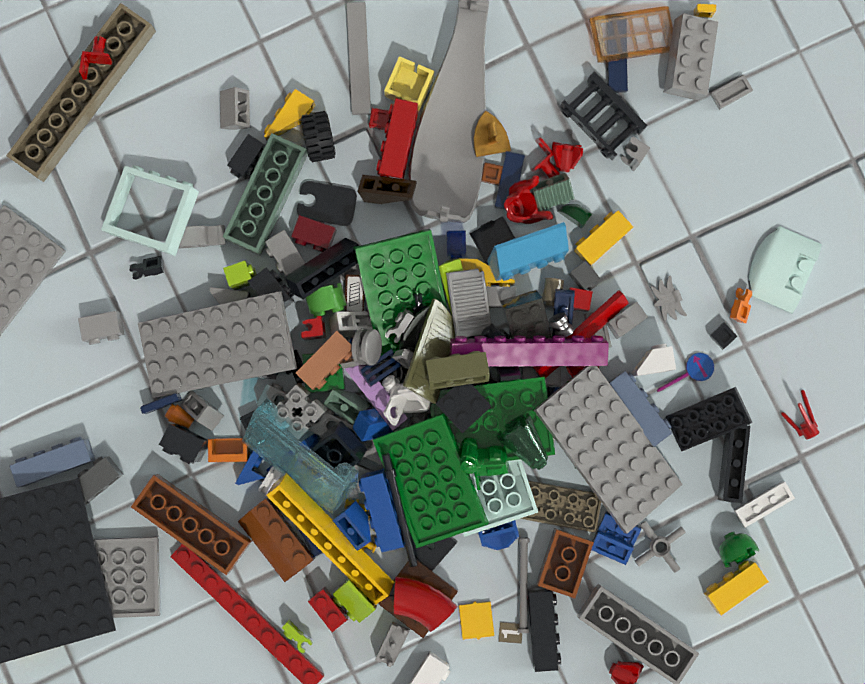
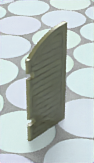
(433, 342)

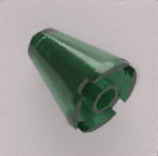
(524, 441)

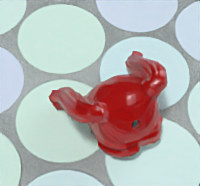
(521, 203)

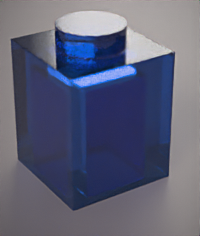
(456, 244)

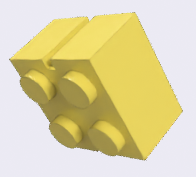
(407, 84)

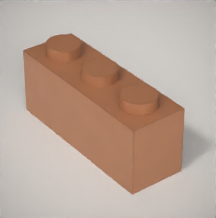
(325, 361)

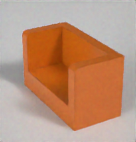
(227, 450)

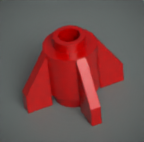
(566, 155)
(625, 672)

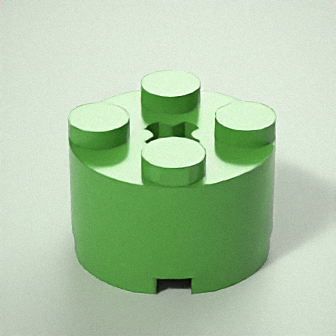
(326, 299)

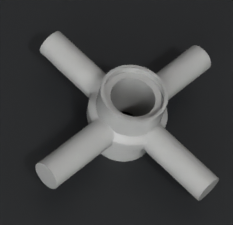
(652, 546)

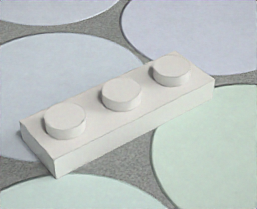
(764, 504)

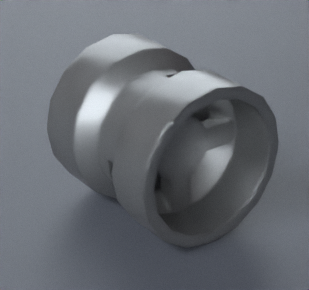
(561, 325)

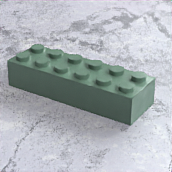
(265, 194)

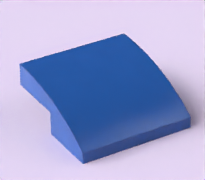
(613, 542)

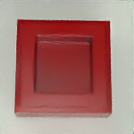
(379, 118)

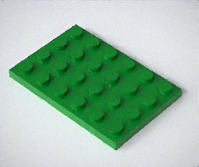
(394, 272)
(507, 402)
(432, 487)

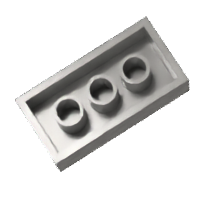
(690, 57)

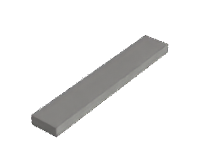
(358, 58)

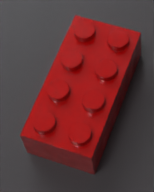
(399, 139)

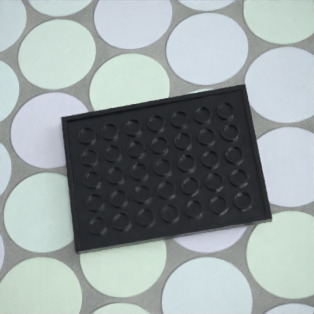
(49, 572)

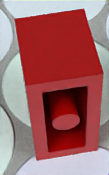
(328, 609)

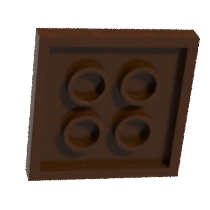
(422, 574)

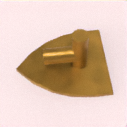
(490, 136)

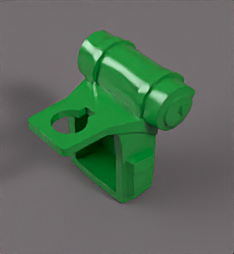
(482, 460)

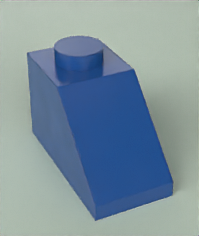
(370, 425)
(354, 525)

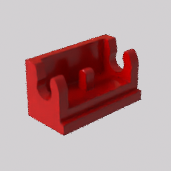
(316, 328)

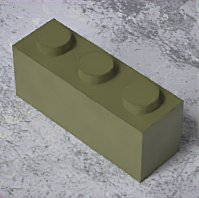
(457, 370)

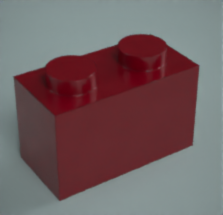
(313, 233)

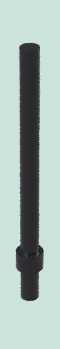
(390, 474)

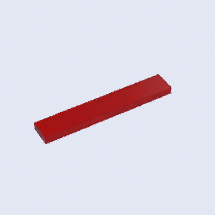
(592, 324)

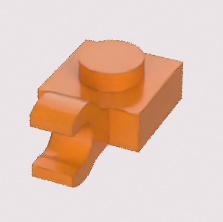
(741, 308)

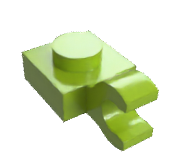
(291, 631)

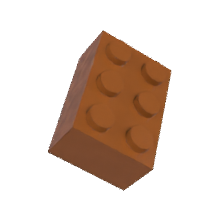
(564, 563)

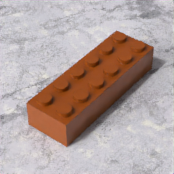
(191, 524)

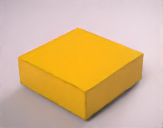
(705, 10)

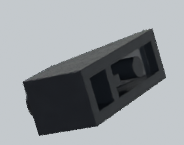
(508, 373)

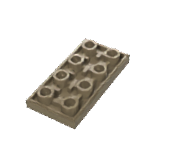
(565, 507)

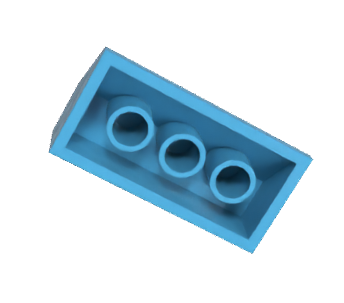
(529, 252)

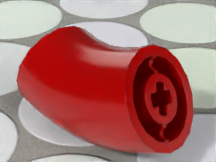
(421, 603)

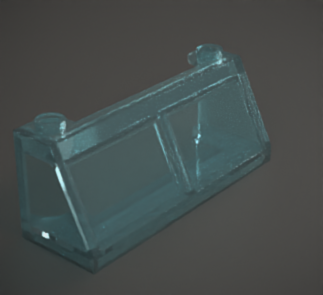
(290, 456)

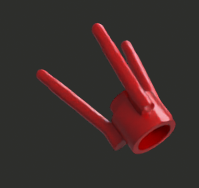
(808, 427)

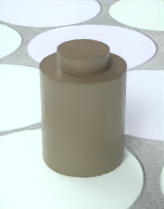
(549, 290)

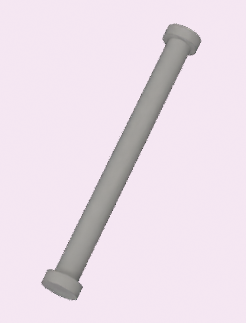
(523, 585)

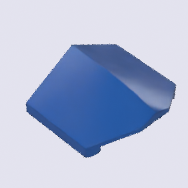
(499, 536)

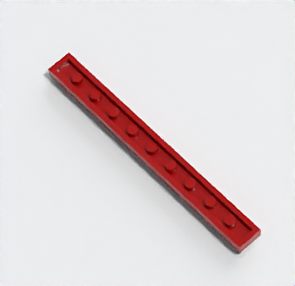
(247, 616)

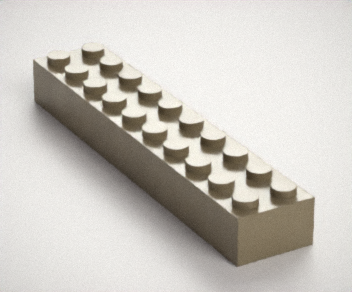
(78, 99)

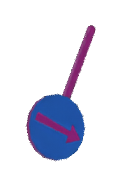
(698, 367)

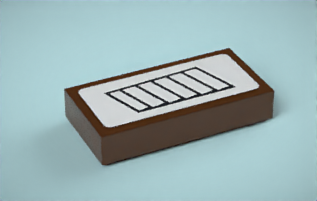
(354, 293)

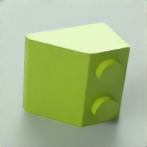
(354, 600)

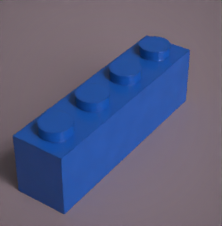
(382, 510)

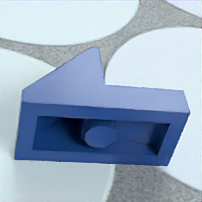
(248, 473)

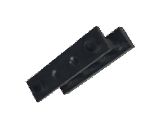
(608, 97)

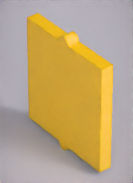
(476, 620)

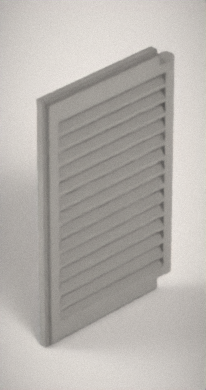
(468, 302)

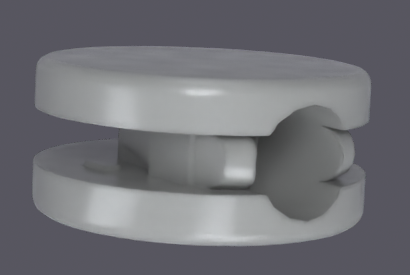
(366, 347)

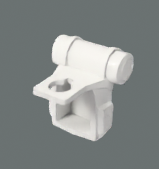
(403, 399)

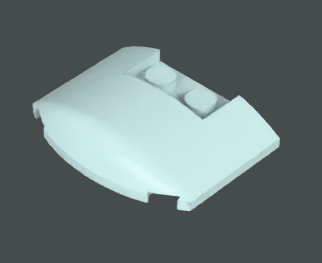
(782, 268)

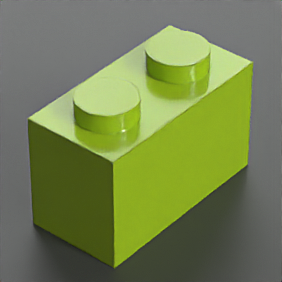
(239, 274)

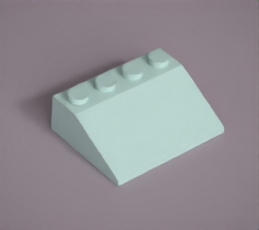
(505, 496)

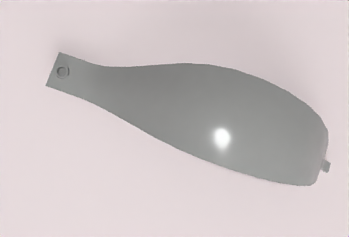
(444, 144)

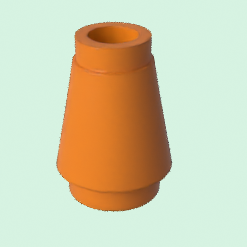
(179, 416)

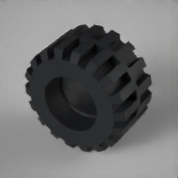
(318, 136)

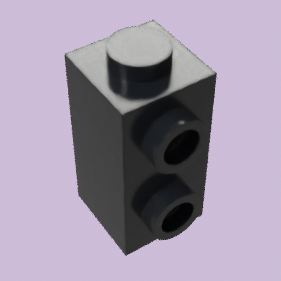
(246, 157)

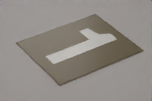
(509, 633)

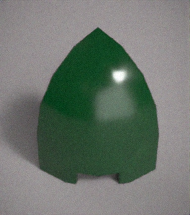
(576, 214)

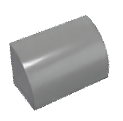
(234, 109)

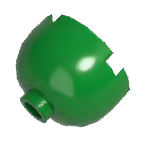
(737, 548)

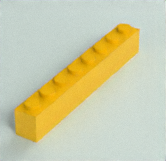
(329, 539)

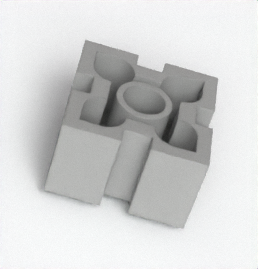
(311, 409)

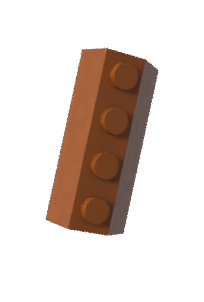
(276, 539)

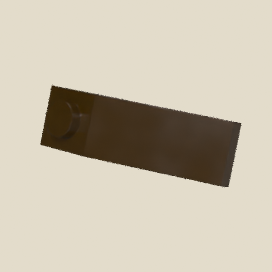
(385, 189)

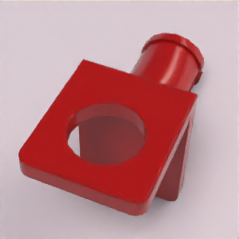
(96, 56)
(545, 163)

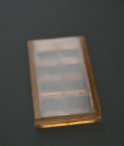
(631, 34)

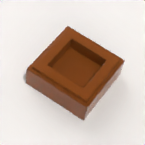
(492, 173)

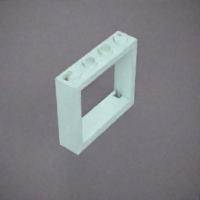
(180, 220)

